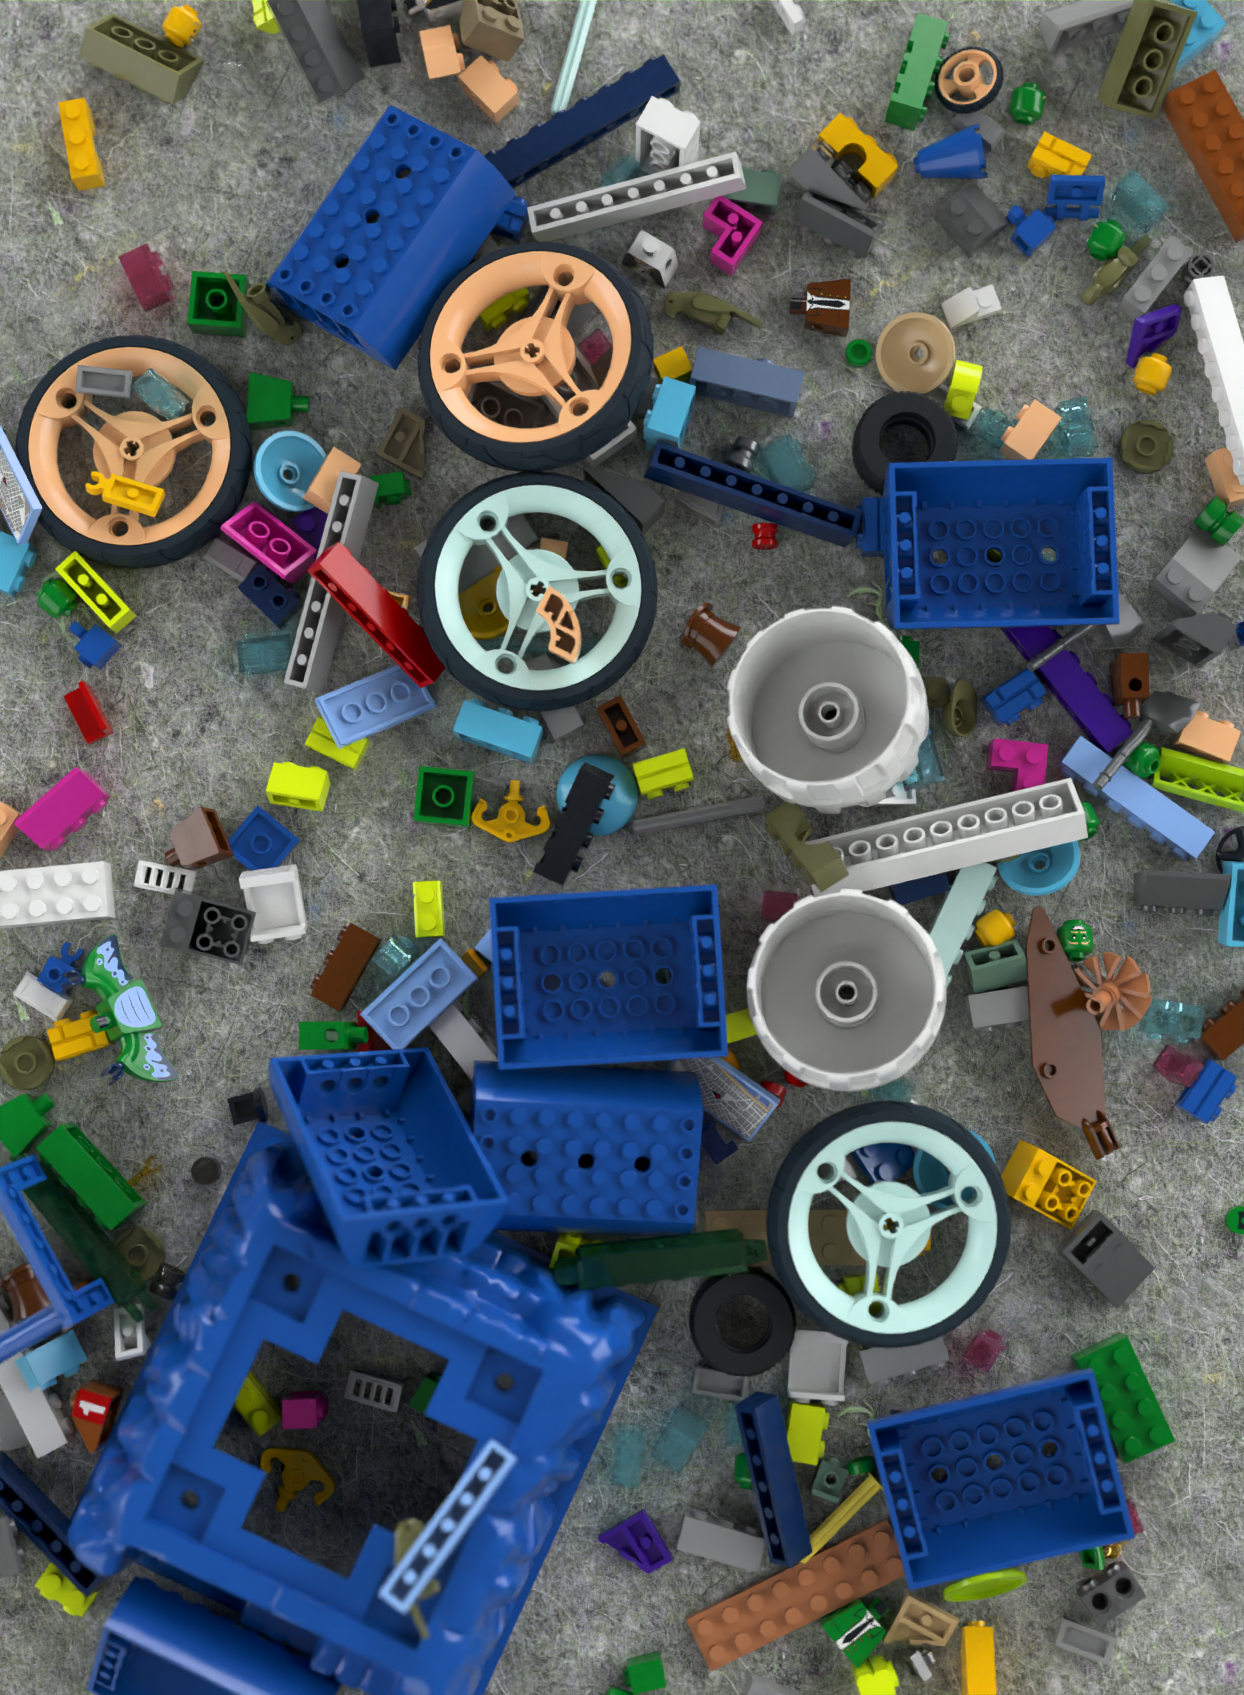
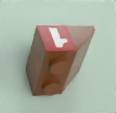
(95, 1412)

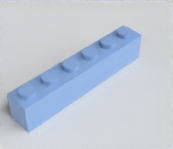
(1137, 800)
(448, 1526)

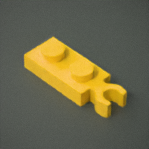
(127, 493)

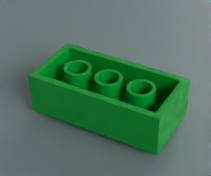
(90, 1176)
(1127, 1399)

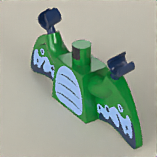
(124, 1014)

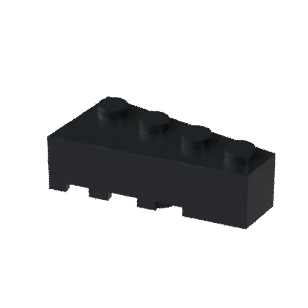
(380, 31)

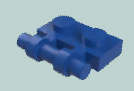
(1074, 190)

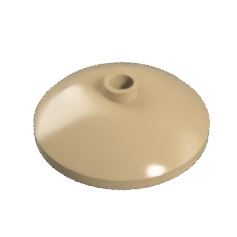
(898, 353)

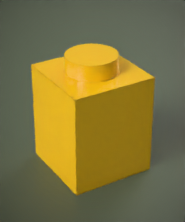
(673, 365)

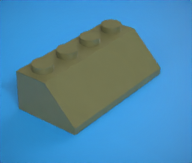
(1146, 57)
(140, 58)

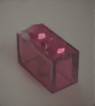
(146, 277)

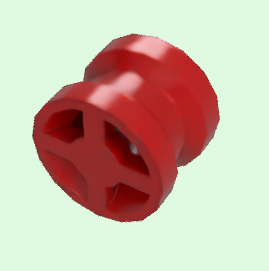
(764, 536)

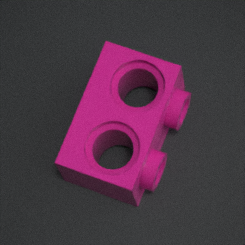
(304, 1409)

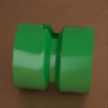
(1219, 521)

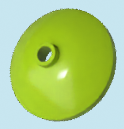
(984, 1585)

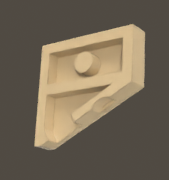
(920, 1623)

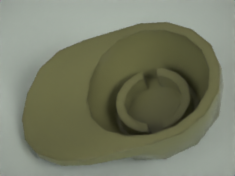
(961, 711)

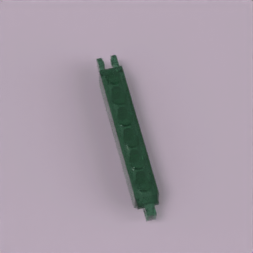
(88, 1242)
(659, 1259)

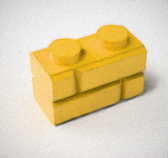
(1057, 157)
(76, 1037)

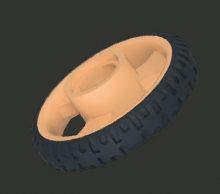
(973, 89)

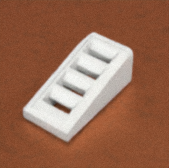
(141, 872)
(397, 1387)

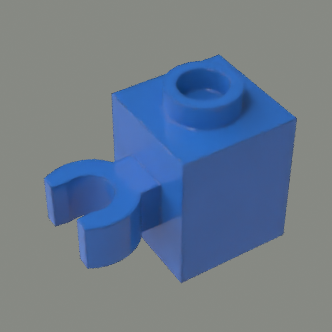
(1031, 230)
(95, 645)
(56, 966)

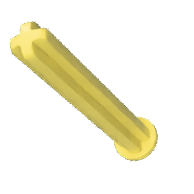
(843, 1514)

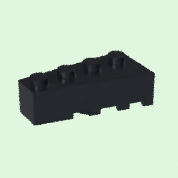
(575, 824)

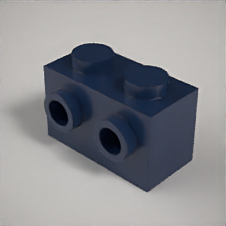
(270, 596)

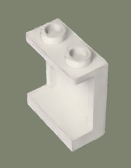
(277, 903)
(816, 1366)

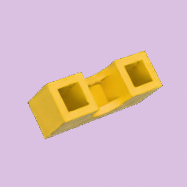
(846, 138)
(80, 148)

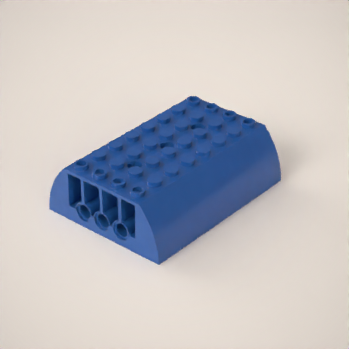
(406, 258)
(1006, 508)
(617, 933)
(600, 1113)
(430, 1177)
(1006, 1513)
(179, 1648)

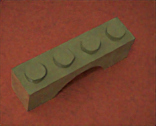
(818, 861)

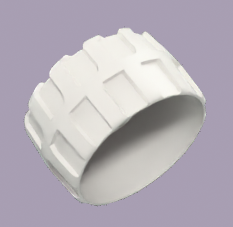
(819, 665)
(837, 945)

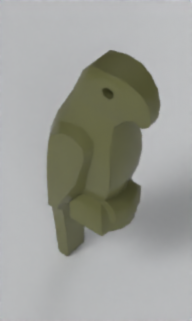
(1114, 271)
(706, 310)
(266, 313)
(405, 1538)

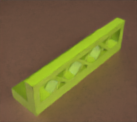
(1202, 773)

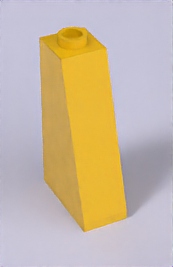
(977, 1659)

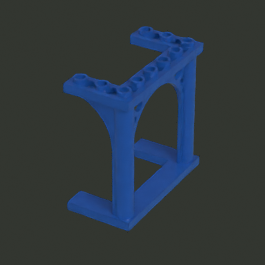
(66, 1304)

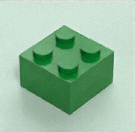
(214, 305)
(444, 797)

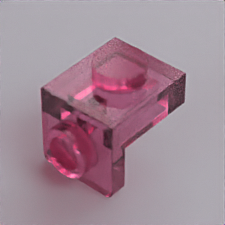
(594, 346)
(1177, 1067)
(984, 1349)

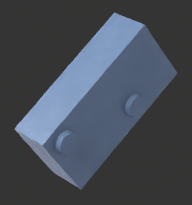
(746, 382)

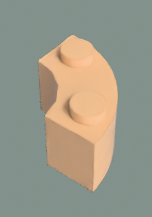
(440, 52)
(563, 625)

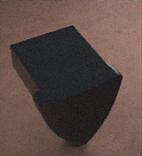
(248, 1107)

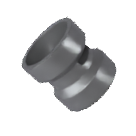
(1193, 271)
(743, 454)

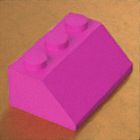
(271, 542)
(63, 810)

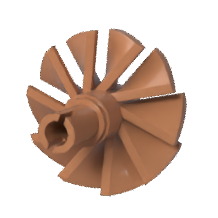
(1118, 999)

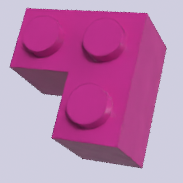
(735, 230)
(1022, 758)

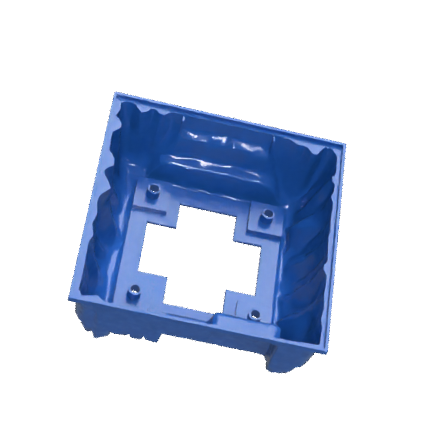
(479, 1310)

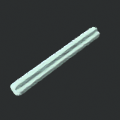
(573, 56)

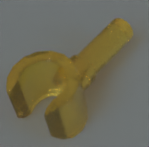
(144, 1172)
(1115, 1549)

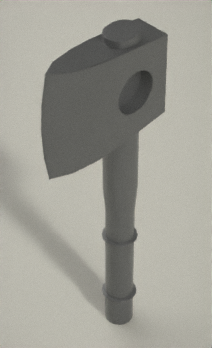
(1116, 635)
(1160, 711)

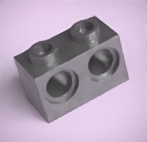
(1114, 1600)

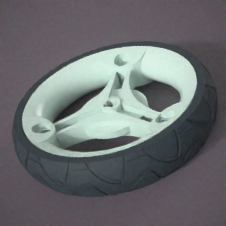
(461, 530)
(967, 1284)

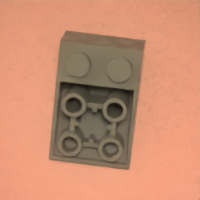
(492, 27)

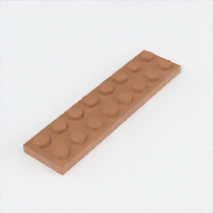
(797, 1595)

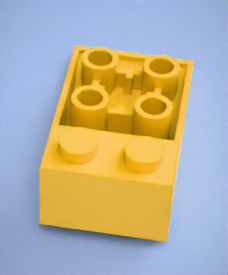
(1046, 1184)

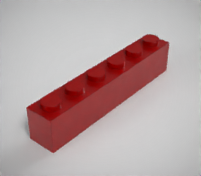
(377, 613)

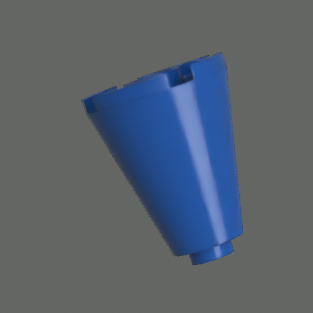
(953, 157)

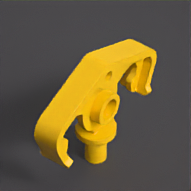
(511, 823)
(299, 1469)

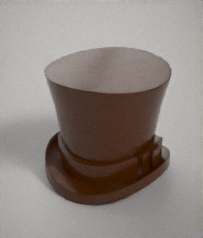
(708, 634)
(24, 1292)

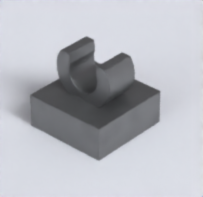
(917, 1663)

